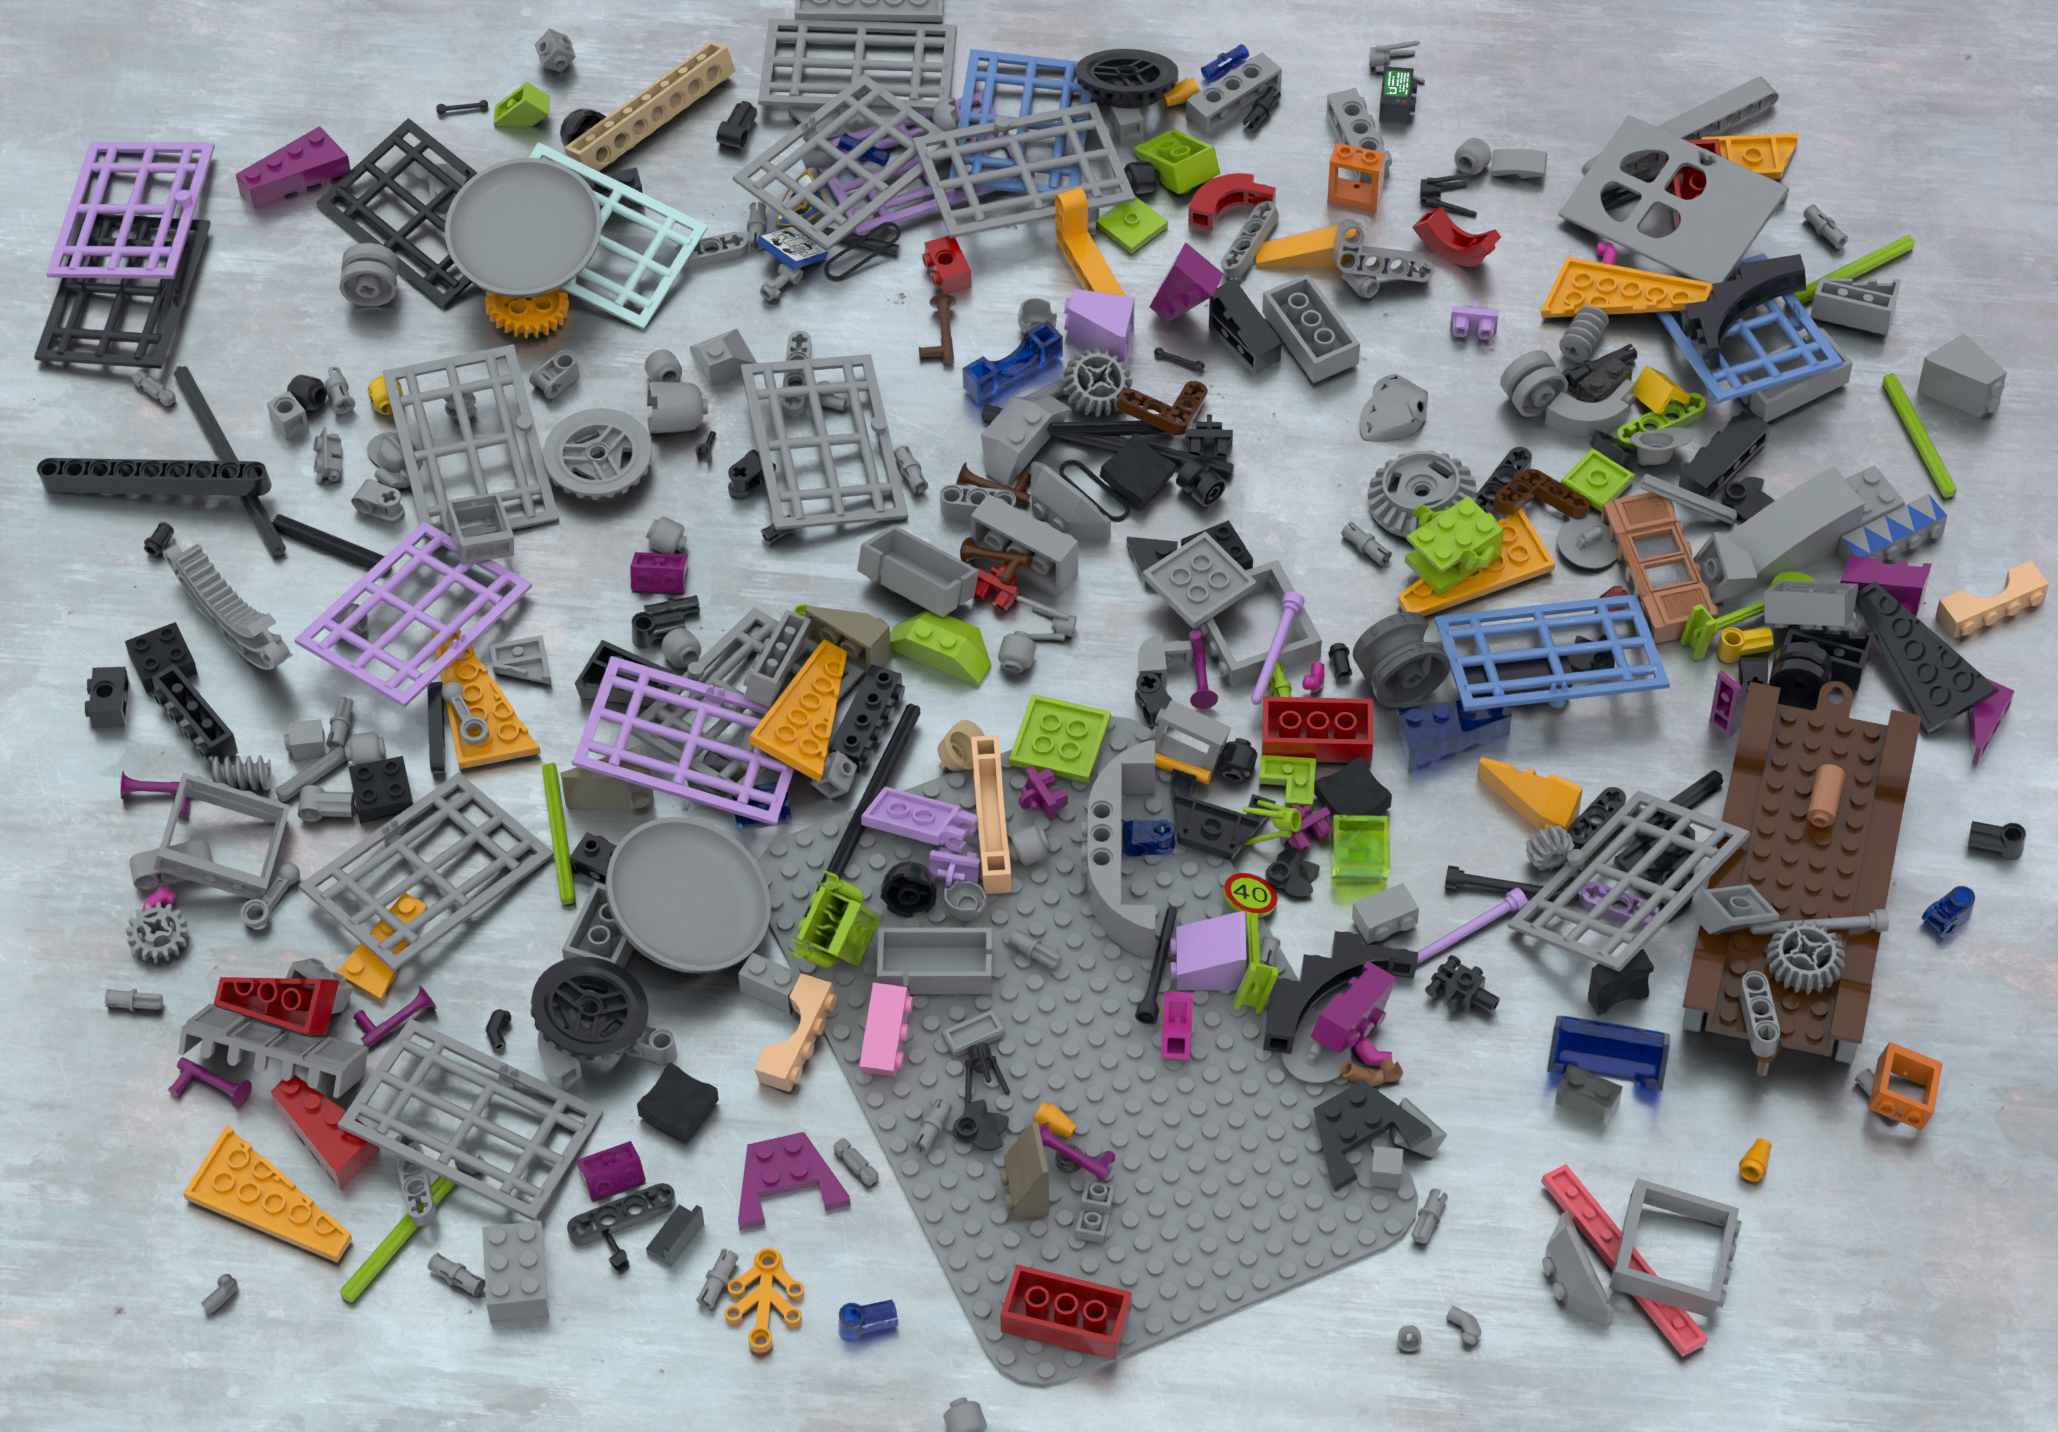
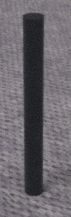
(869, 242)

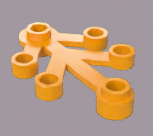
(764, 1296)

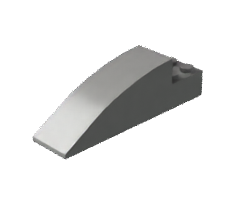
(1811, 520)

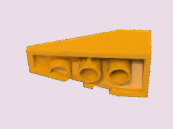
(1302, 249)
(1534, 797)

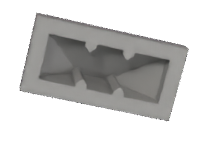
(1429, 1146)

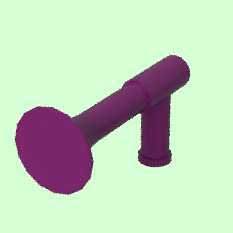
(1203, 697)
(130, 785)
(375, 1033)
(238, 1092)
(1096, 1167)

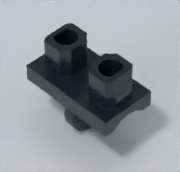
(1209, 434)

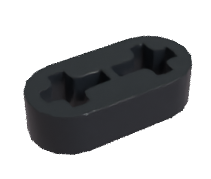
(1613, 449)

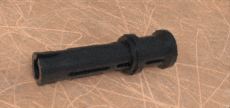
(1586, 367)

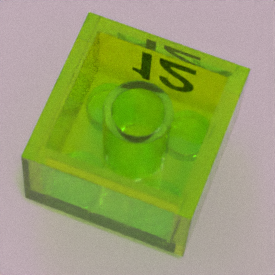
(1360, 847)

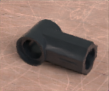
(735, 130)
(648, 628)
(2006, 839)

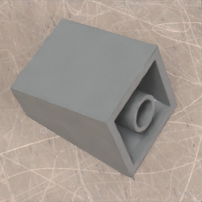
(1963, 377)

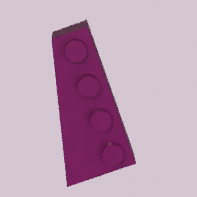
(293, 168)

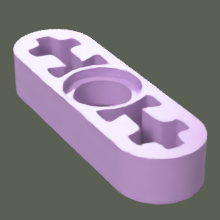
(1628, 899)

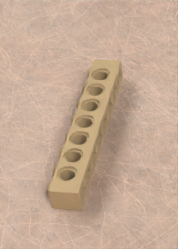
(652, 107)

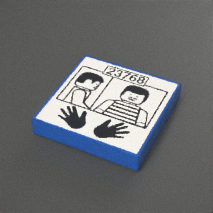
(792, 247)

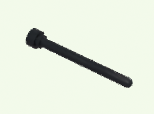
(1457, 877)
(1148, 1009)

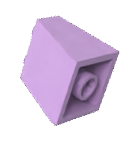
(1100, 322)
(1210, 953)

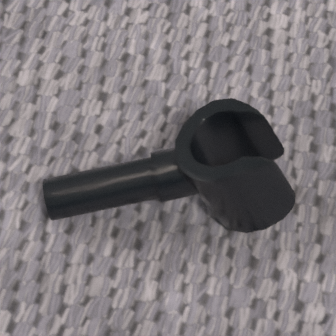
(706, 448)
(619, 1259)

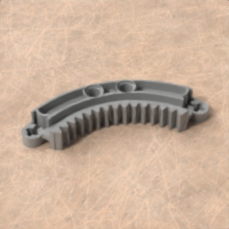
(240, 624)

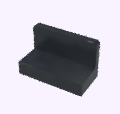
(676, 1234)

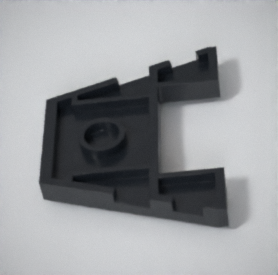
(1208, 825)
(1355, 1119)

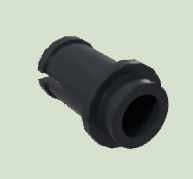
(771, 535)
(155, 544)
(1339, 655)

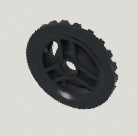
(1126, 77)
(615, 996)

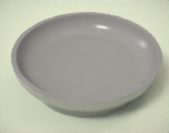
(523, 227)
(687, 895)

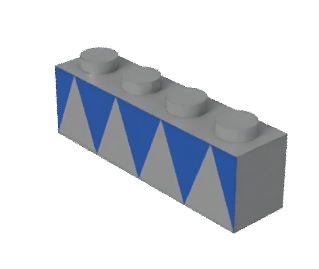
(1895, 531)

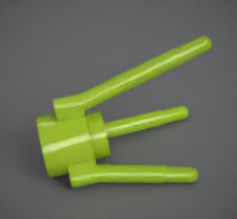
(1284, 818)

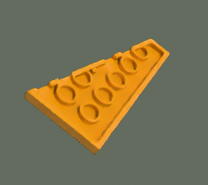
(256, 1193)

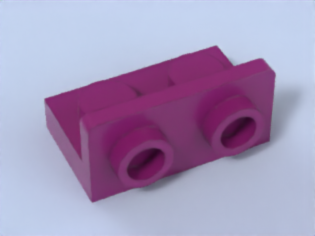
(658, 572)
(611, 1170)

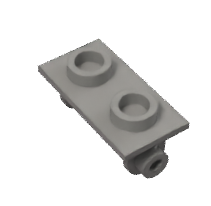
(327, 447)

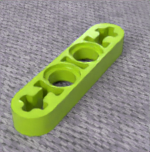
(1661, 421)

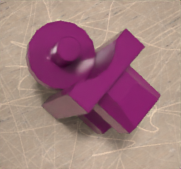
(1037, 796)
(1317, 822)

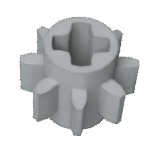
(469, 400)

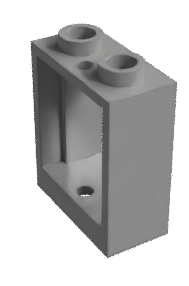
(482, 546)
(1194, 725)

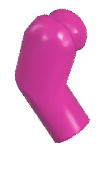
(1608, 251)
(1316, 680)
(162, 895)
(1368, 1052)

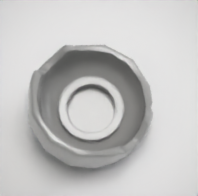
(946, 115)
(1035, 312)
(965, 900)

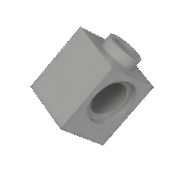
(1127, 123)
(287, 414)

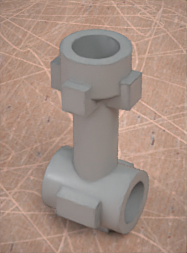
(771, 289)

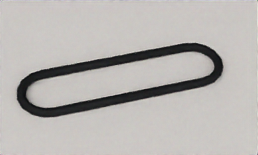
(867, 258)
(1101, 483)

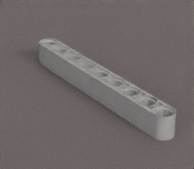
(1707, 120)

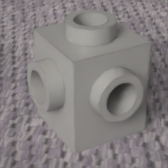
(555, 50)
(836, 775)

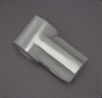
(316, 803)

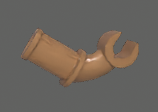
(1387, 1072)

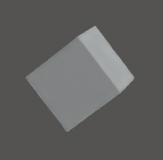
(1386, 1167)

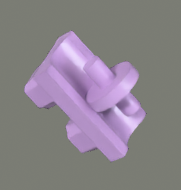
(1474, 319)
(953, 867)

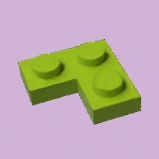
(1292, 772)

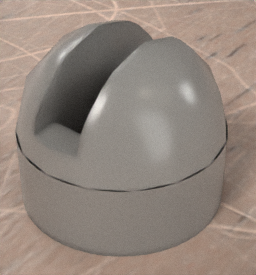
(1409, 1345)

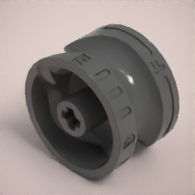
(1399, 661)

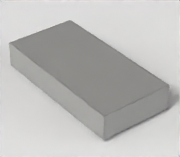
(979, 1029)

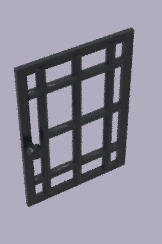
(424, 211)
(121, 290)

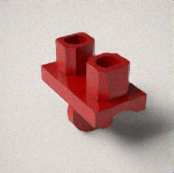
(1005, 592)

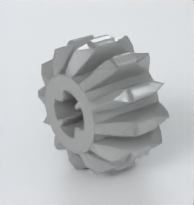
(1549, 847)

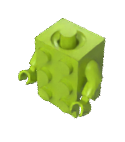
(1453, 544)
(836, 925)

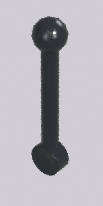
(441, 108)
(1198, 365)

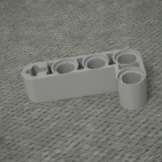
(1383, 256)

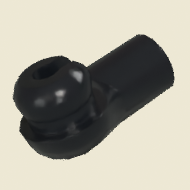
(493, 1029)

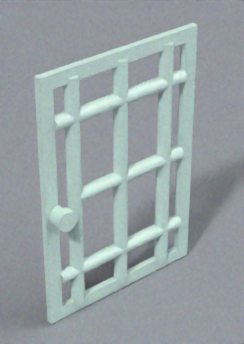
(643, 261)

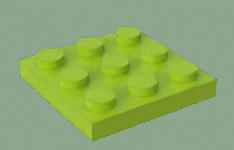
(1060, 738)

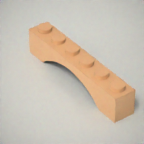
(991, 814)

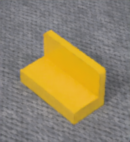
(1657, 389)

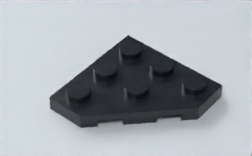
(1664, 865)

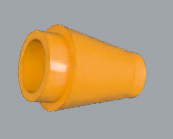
(1181, 92)
(1059, 1122)
(1755, 1162)

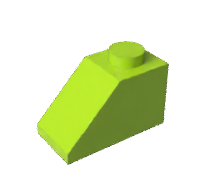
(522, 107)

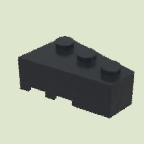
(1243, 327)

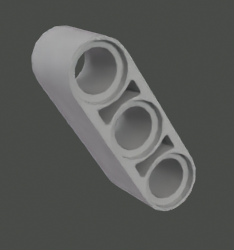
(960, 501)
(143, 863)
(1759, 1025)

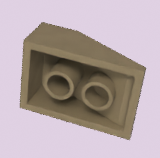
(855, 632)
(597, 791)
(1026, 1176)

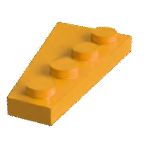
(365, 969)

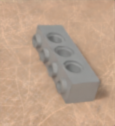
(1232, 92)
(1355, 126)

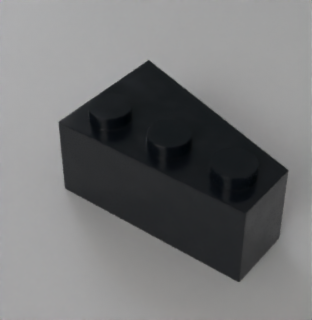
(1847, 652)
(593, 673)

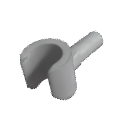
(1092, 222)

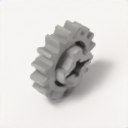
(151, 922)

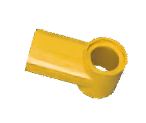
(1737, 643)

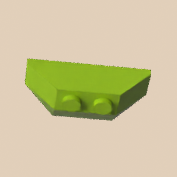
(943, 645)

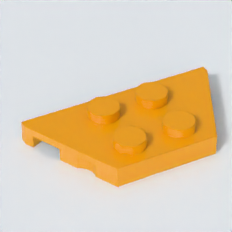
(1760, 153)

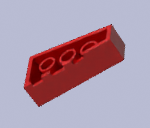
(287, 1002)
(316, 1123)

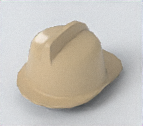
(956, 746)

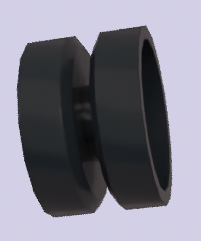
(1800, 673)

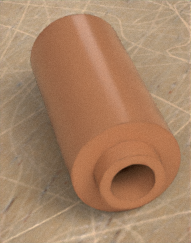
(1826, 795)

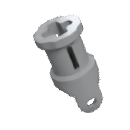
(337, 390)

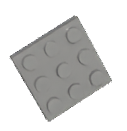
(1199, 580)

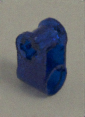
(1146, 837)
(1947, 914)

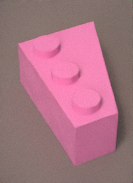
(886, 1029)

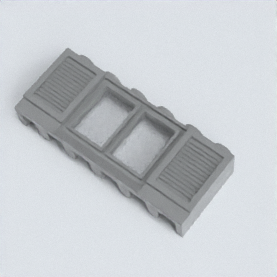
(274, 1041)

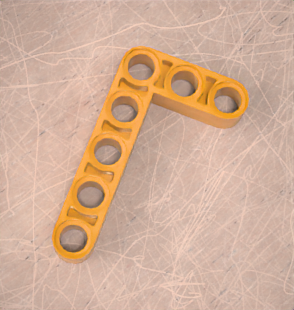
(1079, 247)

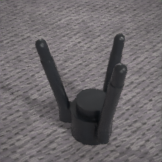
(1431, 188)
(981, 1061)

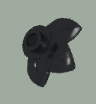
(1748, 497)
(1592, 660)
(1295, 873)
(984, 1126)

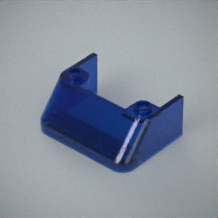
(1610, 1050)

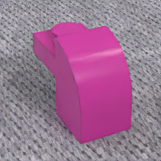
(1177, 1025)

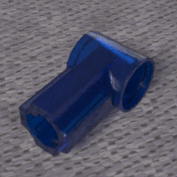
(868, 1318)

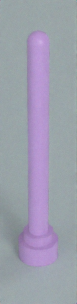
(1291, 605)
(1513, 902)

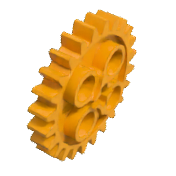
(528, 314)

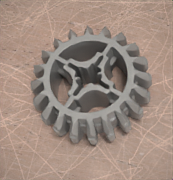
(1083, 368)
(1810, 949)

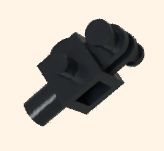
(1462, 986)

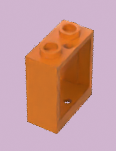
(1352, 192)
(1913, 1067)

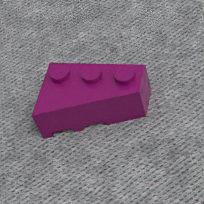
(1186, 284)
(1902, 581)
(1356, 1011)

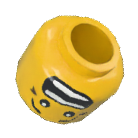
(379, 397)

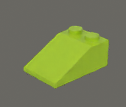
(1180, 160)

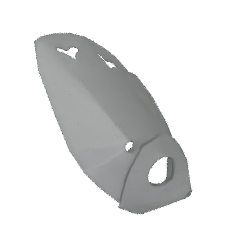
(1394, 410)

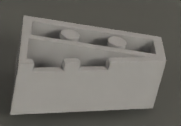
(1856, 304)

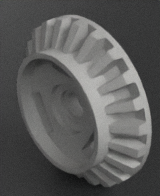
(592, 430)
(1417, 473)

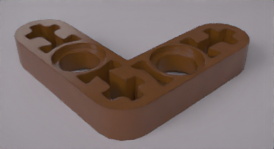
(1131, 400)
(1539, 485)

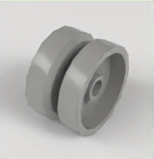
(369, 274)
(1533, 382)

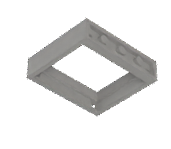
(1291, 654)
(213, 873)
(1665, 1290)

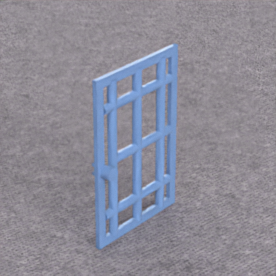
(1029, 82)
(1800, 320)
(1554, 696)

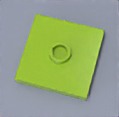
(1132, 224)
(1598, 479)

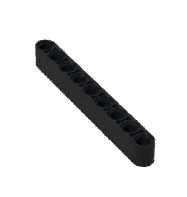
(154, 476)

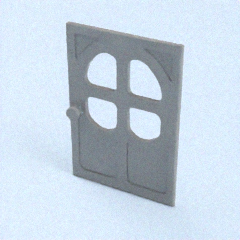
(1713, 227)

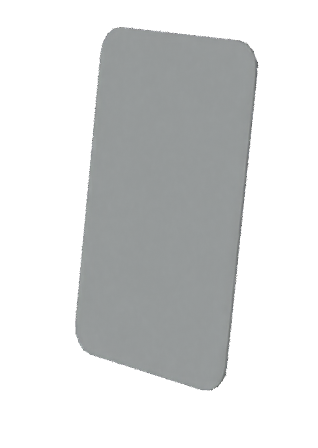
(1213, 1153)

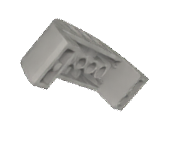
(1126, 774)

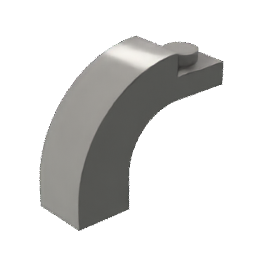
(1584, 418)
(559, 1066)

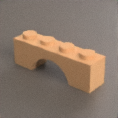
(1964, 613)
(783, 1062)

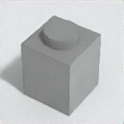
(306, 739)

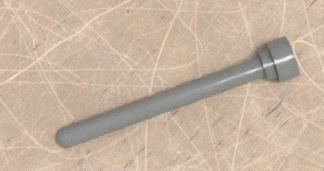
(1875, 920)

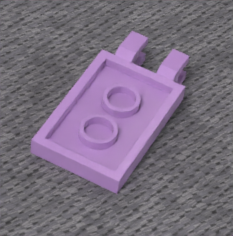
(920, 818)

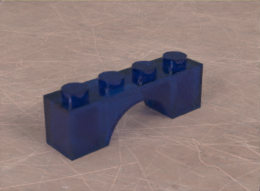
(1038, 349)

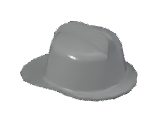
(1659, 445)
(387, 452)

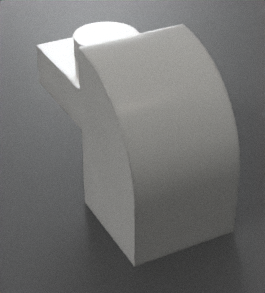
(1156, 656)

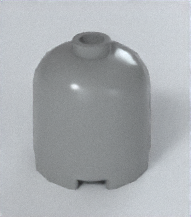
(675, 407)

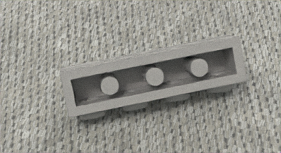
(776, 658)

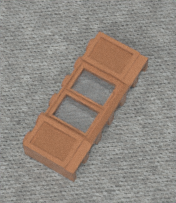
(1657, 562)

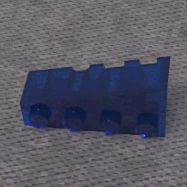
(1446, 728)

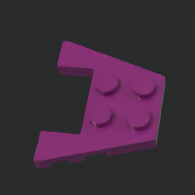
(782, 1167)

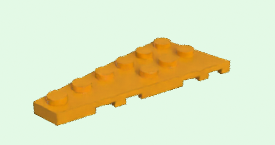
(1618, 290)
(1521, 559)
(484, 699)
(803, 715)

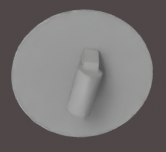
(1587, 543)
(1313, 1060)

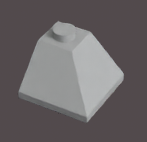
(722, 356)
(1725, 567)
(1733, 909)

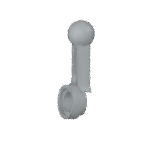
(452, 693)
(287, 875)

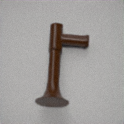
(942, 303)
(967, 477)
(970, 551)

